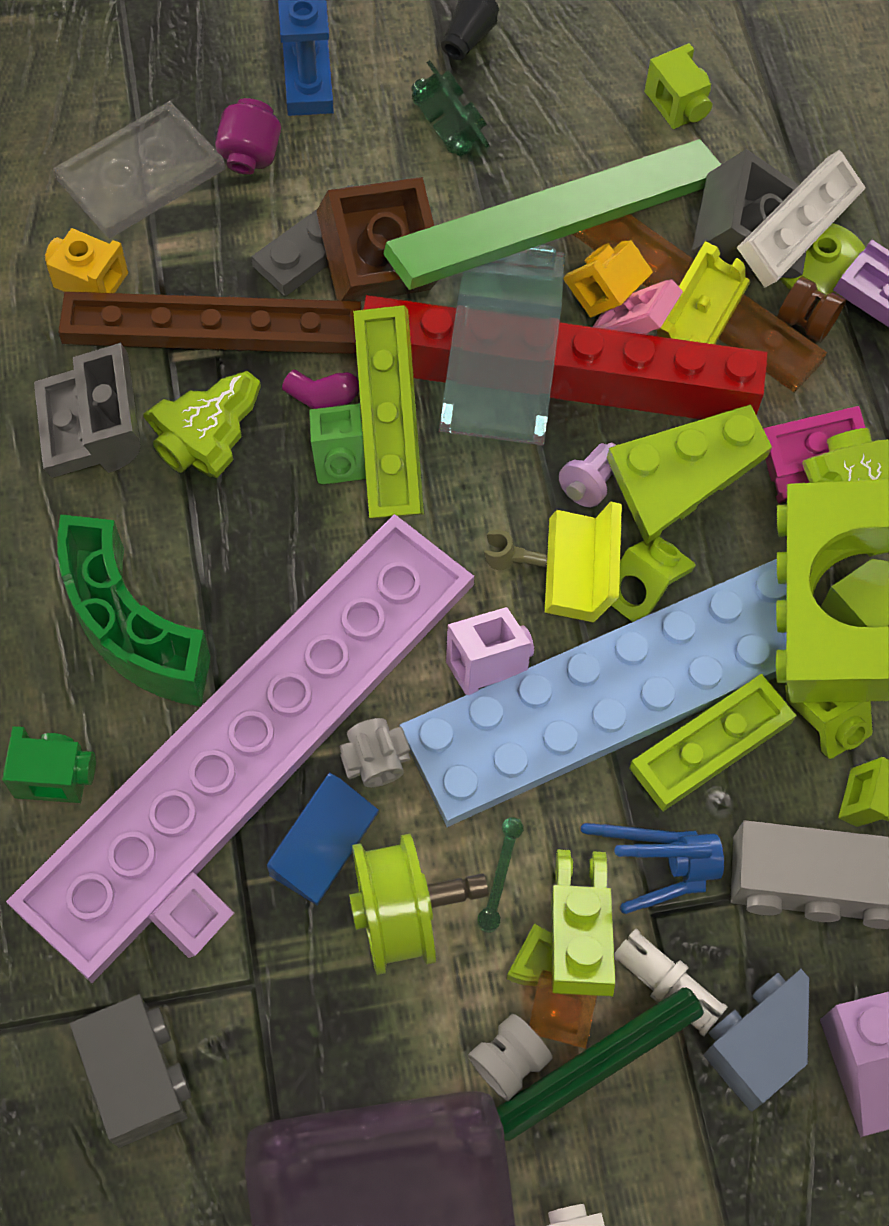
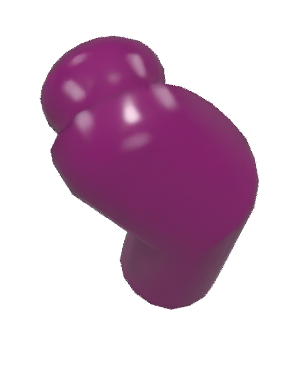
(323, 393)

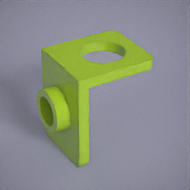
(657, 568)

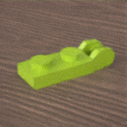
(582, 930)

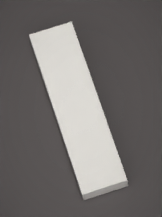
(801, 219)

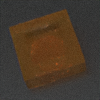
(562, 1016)

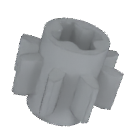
(375, 752)

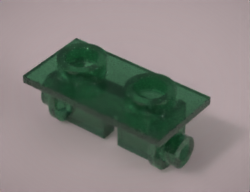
(461, 123)

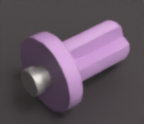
(586, 479)

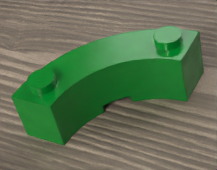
(128, 636)

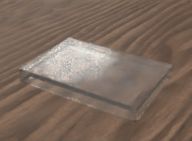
(139, 169)

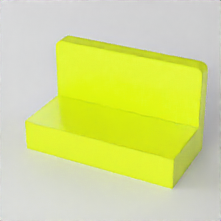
(583, 563)

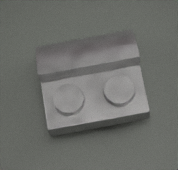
(88, 414)

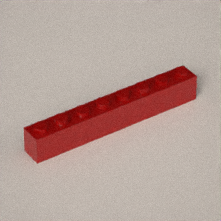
(612, 366)

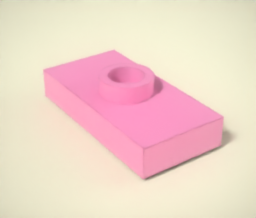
(642, 309)

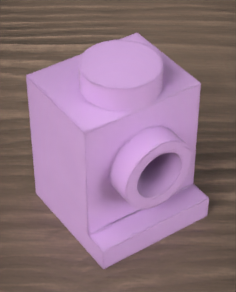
(487, 649)

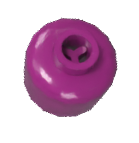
(248, 135)

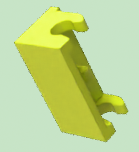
(708, 298)

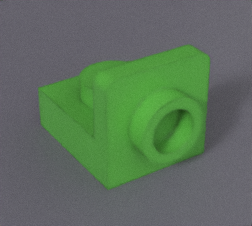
(337, 443)

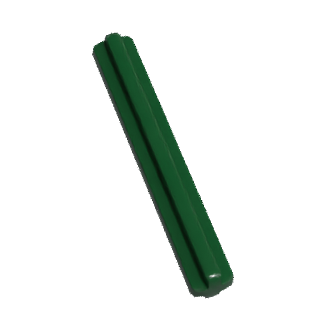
(599, 1062)

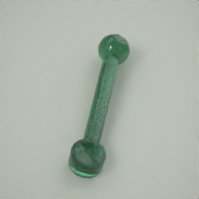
(489, 917)

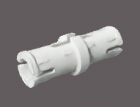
(666, 977)

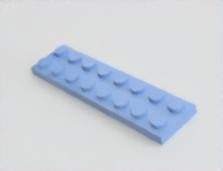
(598, 696)

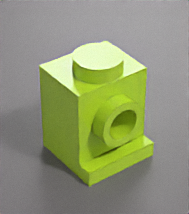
(678, 87)

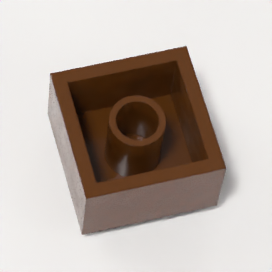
(356, 229)

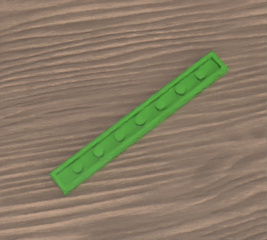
(549, 214)

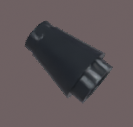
(468, 26)

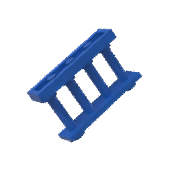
(306, 56)

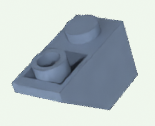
(766, 1045)

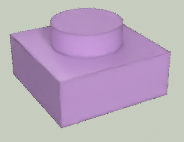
(191, 915)

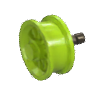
(398, 903)

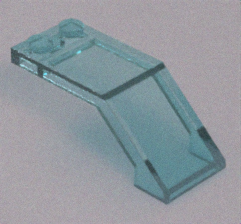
(505, 347)

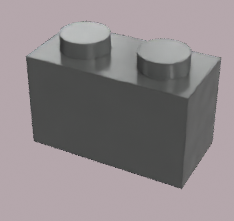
(130, 1070)

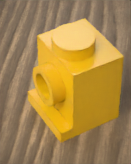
(85, 263)
(608, 277)

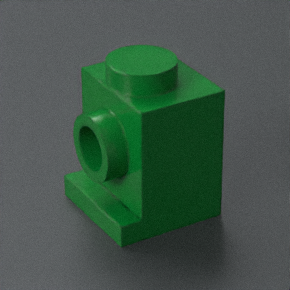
(47, 767)

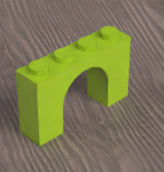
(823, 655)

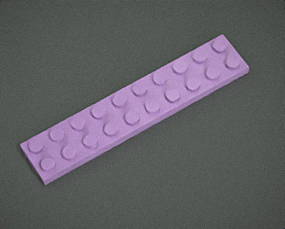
(239, 747)

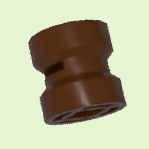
(804, 303)

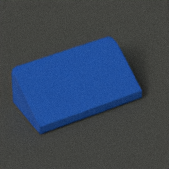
(322, 839)

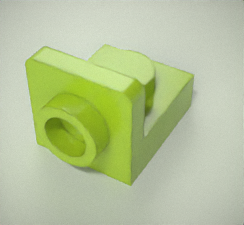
(839, 723)

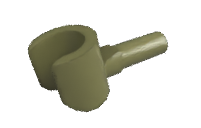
(511, 553)

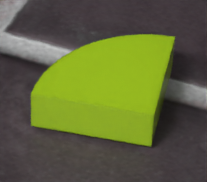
(532, 958)

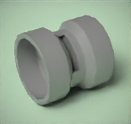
(510, 1056)

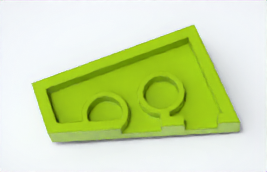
(681, 467)

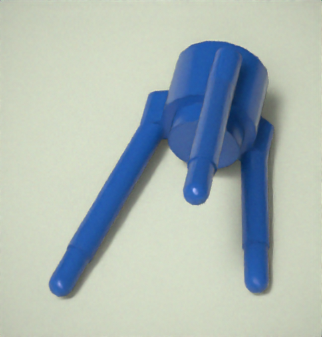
(689, 854)

